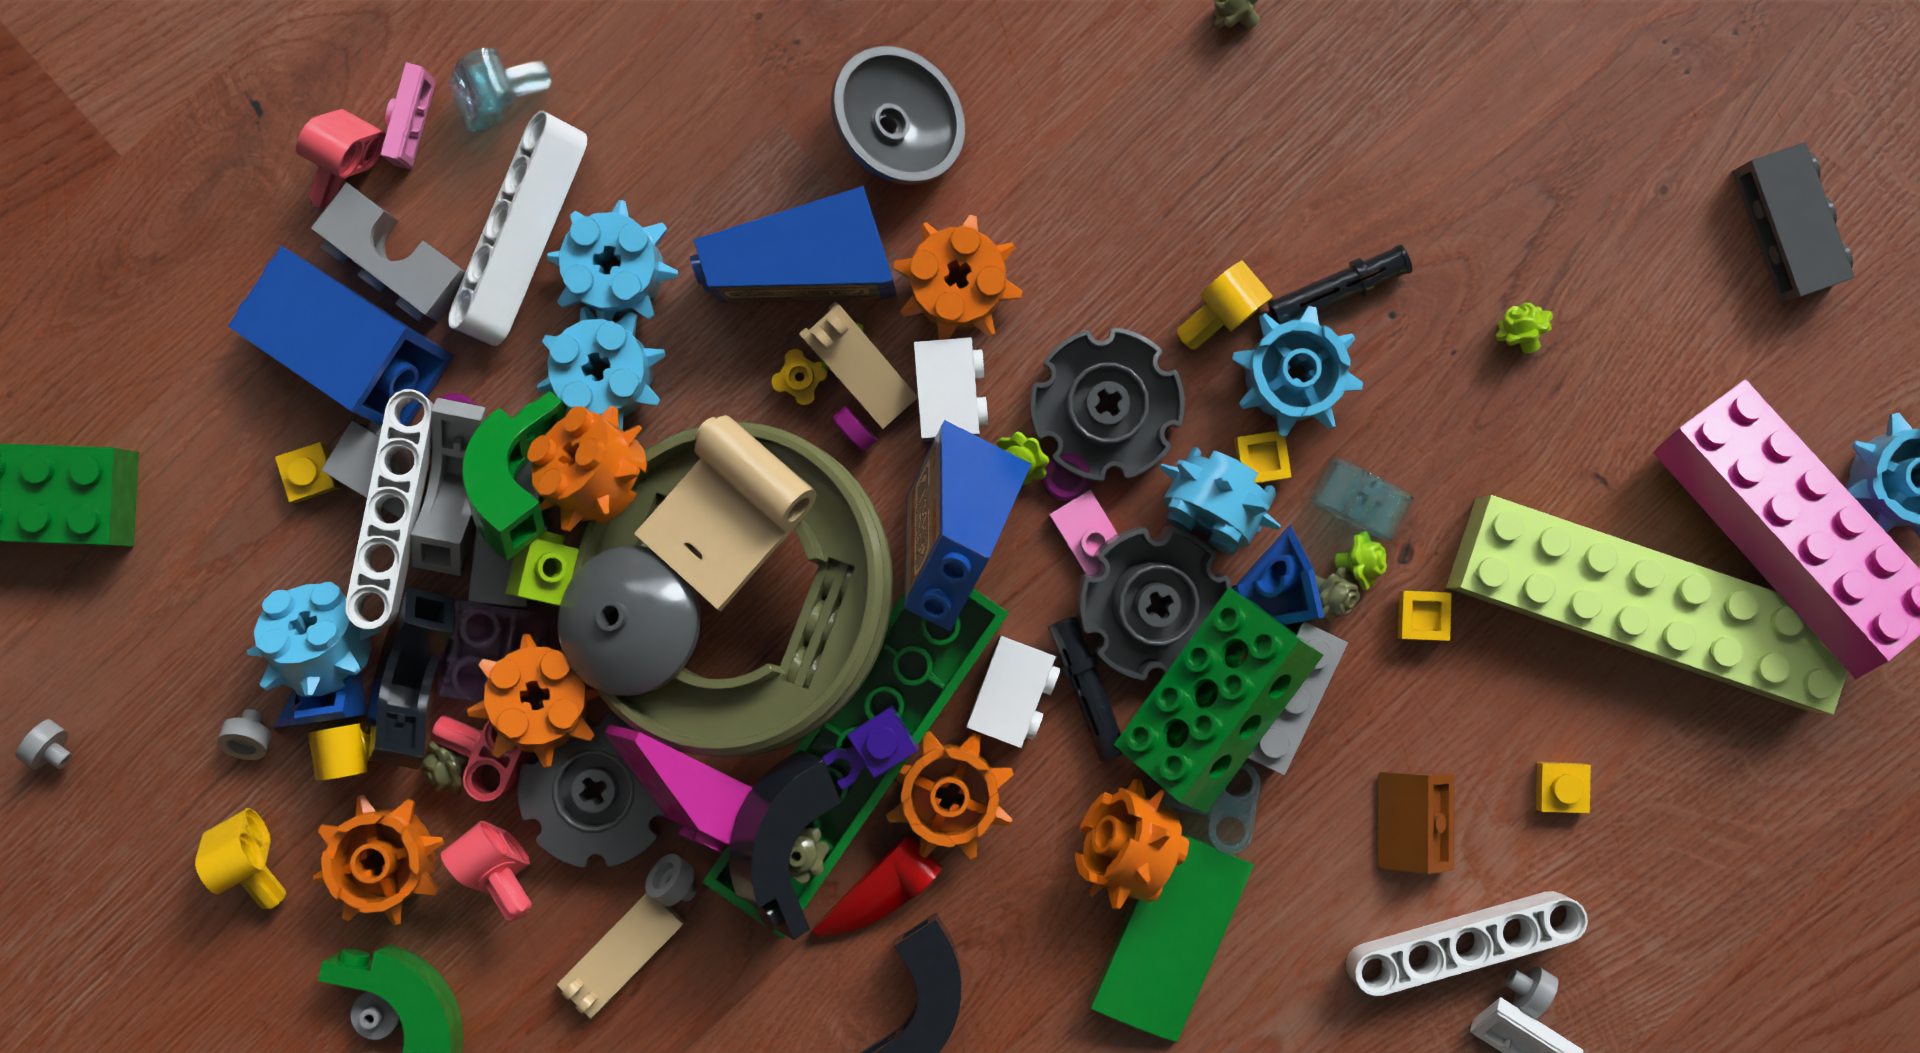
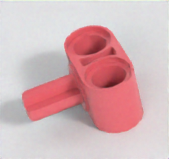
(341, 148)
(479, 747)
(488, 862)

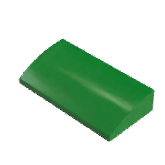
(1171, 943)

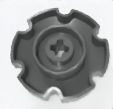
(1117, 368)
(1118, 598)
(573, 821)

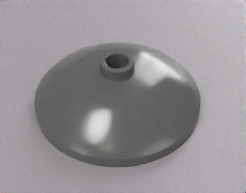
(911, 101)
(654, 625)

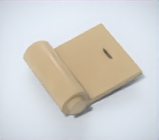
(730, 508)

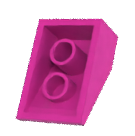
(683, 787)

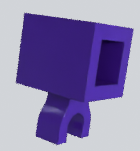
(876, 744)

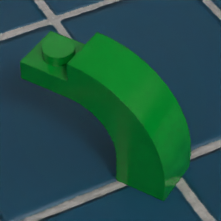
(494, 456)
(411, 987)

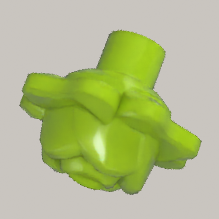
(1524, 326)
(1028, 450)
(1364, 560)

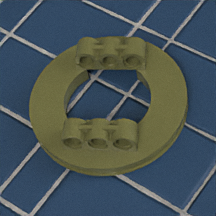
(835, 632)

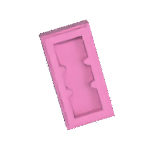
(407, 116)
(1084, 529)

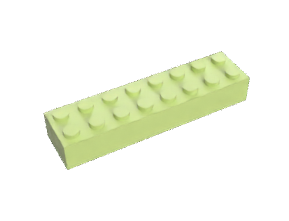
(1644, 603)

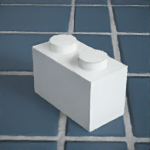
(948, 386)
(1012, 692)

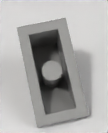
(355, 459)

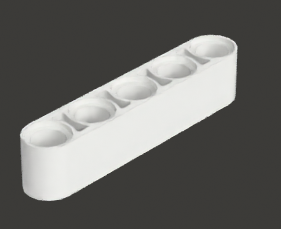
(517, 229)
(374, 529)
(1488, 947)

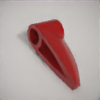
(882, 889)

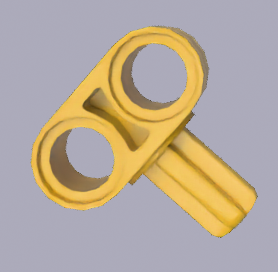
(1228, 302)
(339, 751)
(238, 854)

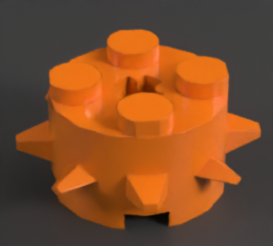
(960, 250)
(587, 466)
(515, 720)
(960, 821)
(1130, 845)
(351, 867)

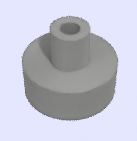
(245, 736)
(44, 745)
(671, 881)
(1533, 991)
(373, 1016)

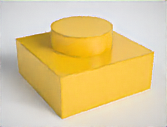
(1264, 454)
(303, 472)
(1424, 615)
(1563, 787)

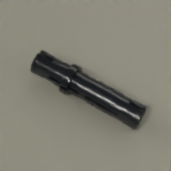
(1390, 266)
(1085, 681)

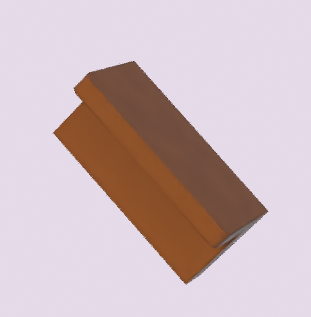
(1416, 822)

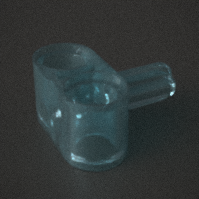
(487, 90)
(1361, 499)
(1239, 806)

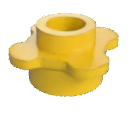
(804, 390)

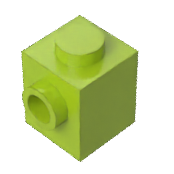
(542, 569)

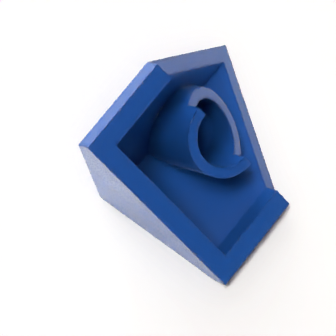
(1283, 582)
(336, 705)

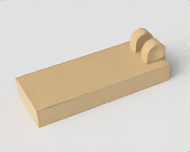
(859, 365)
(619, 955)

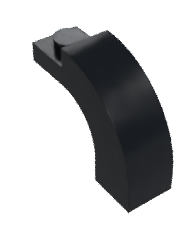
(405, 677)
(766, 831)
(937, 975)

